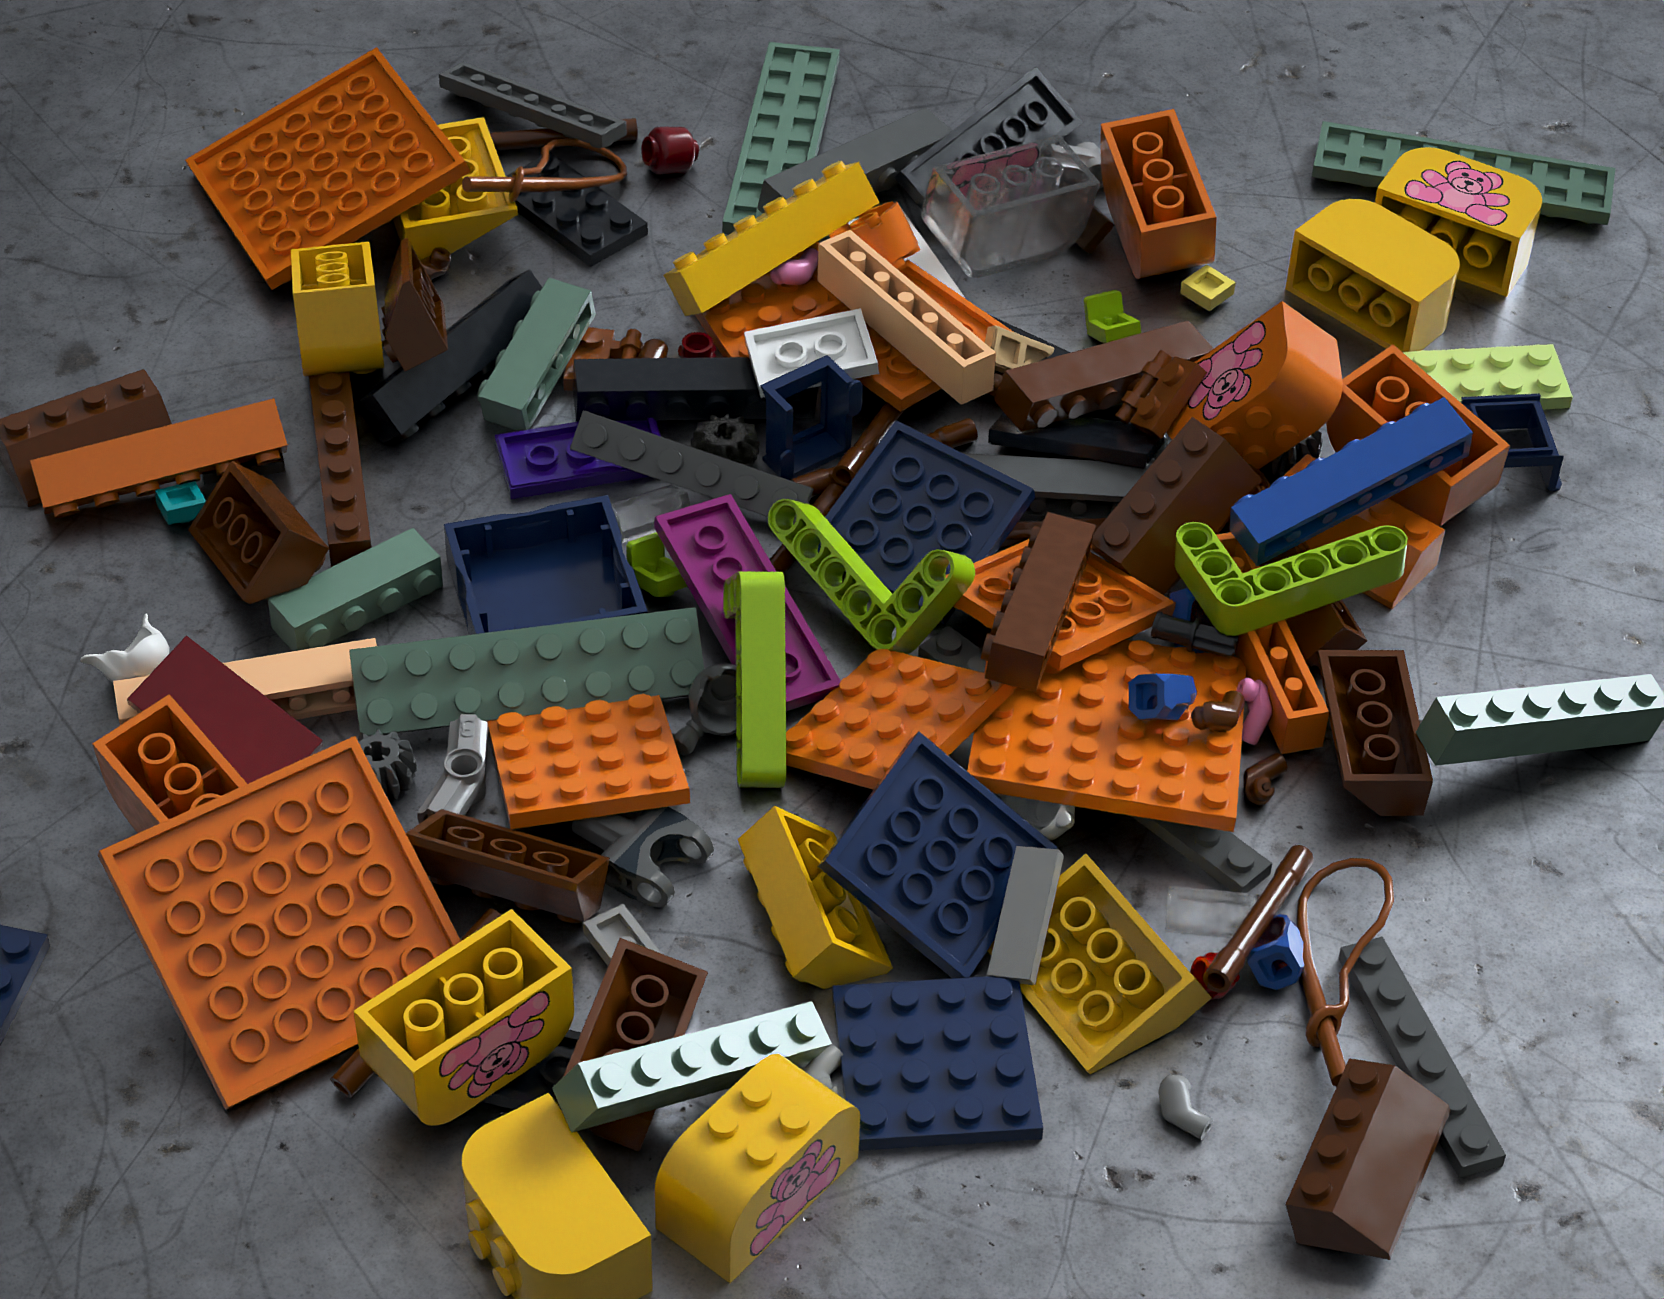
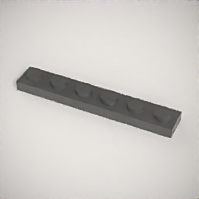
(533, 105)
(683, 465)
(1422, 1055)

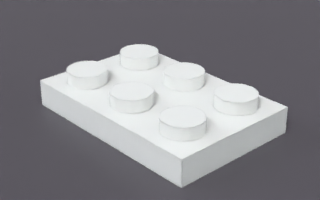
(794, 344)

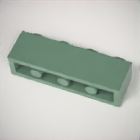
(536, 355)
(356, 591)

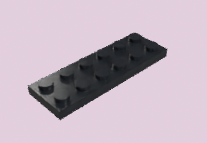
(1019, 115)

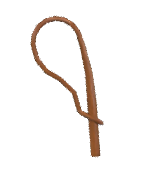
(519, 183)
(1325, 1018)

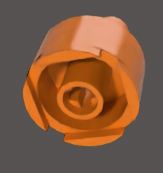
(885, 231)

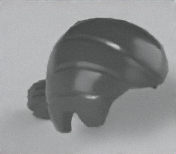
(711, 706)

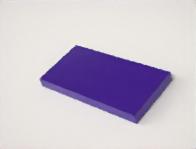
(543, 463)

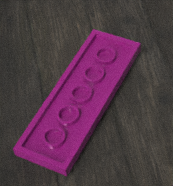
(710, 546)

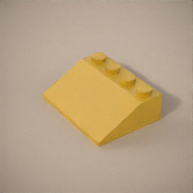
(452, 215)
(1106, 973)

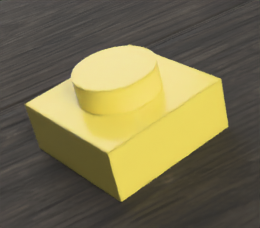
(1207, 287)

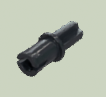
(1193, 635)

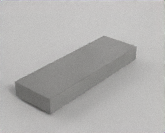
(1025, 914)

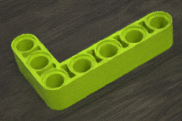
(862, 584)
(1287, 587)
(759, 610)

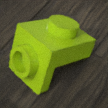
(1107, 318)
(651, 567)

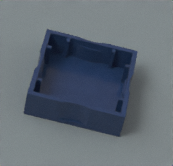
(541, 567)

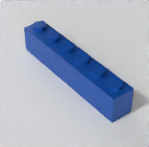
(1350, 480)

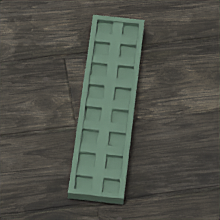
(783, 121)
(1367, 155)
(525, 670)

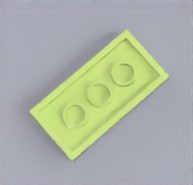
(1498, 372)

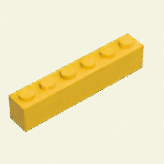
(771, 238)

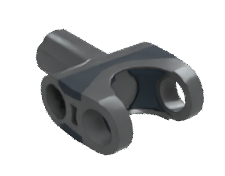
(641, 846)

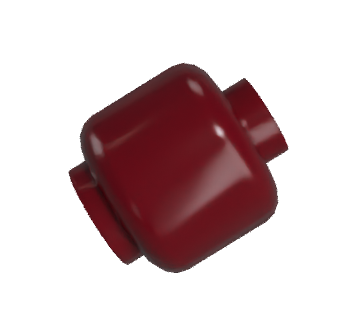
(669, 150)

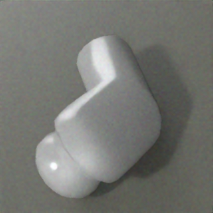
(825, 1065)
(1177, 1107)

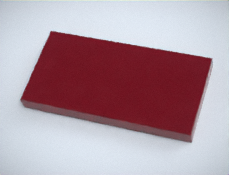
(230, 712)

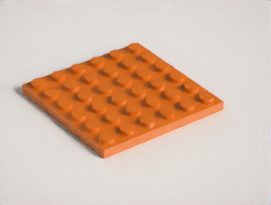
(326, 165)
(1089, 751)
(280, 916)

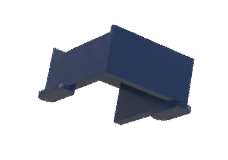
(1522, 412)
(822, 443)

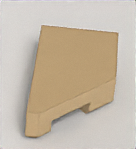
(1014, 349)

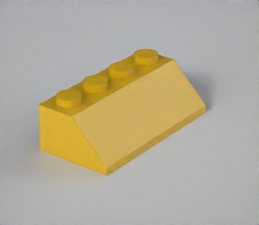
(813, 918)

